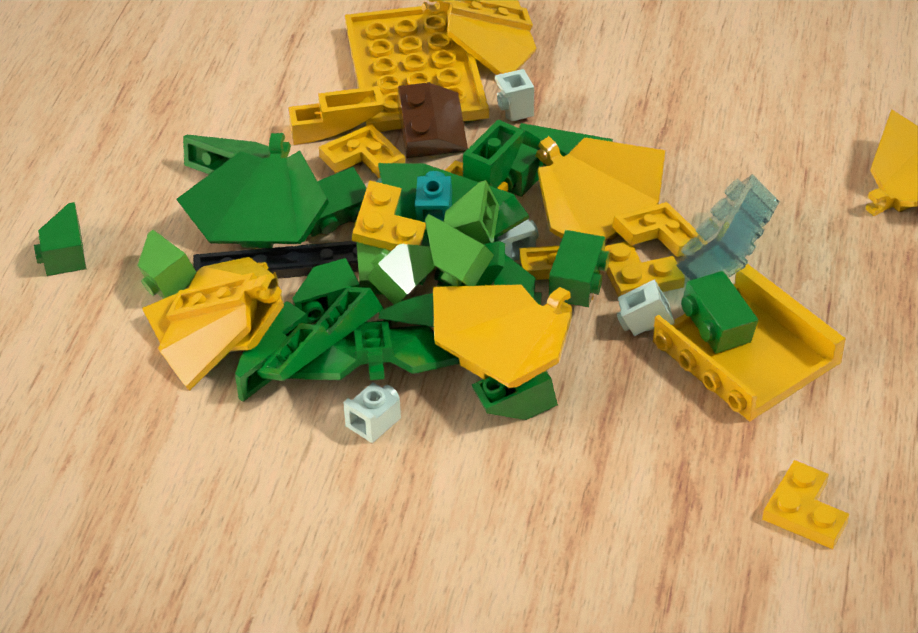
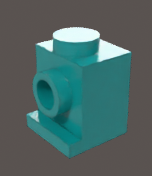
(433, 195)

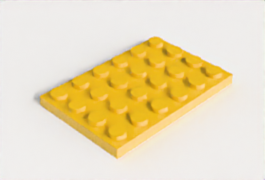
(408, 49)

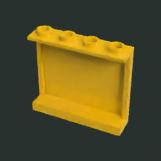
(783, 357)

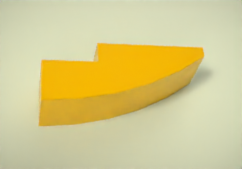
(334, 113)

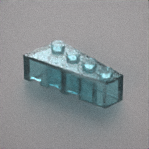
(730, 231)

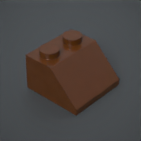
(430, 120)

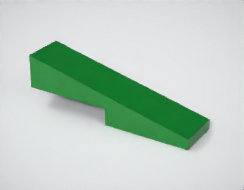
(310, 340)

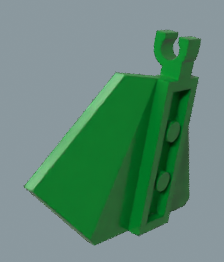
(405, 176)
(257, 199)
(374, 344)

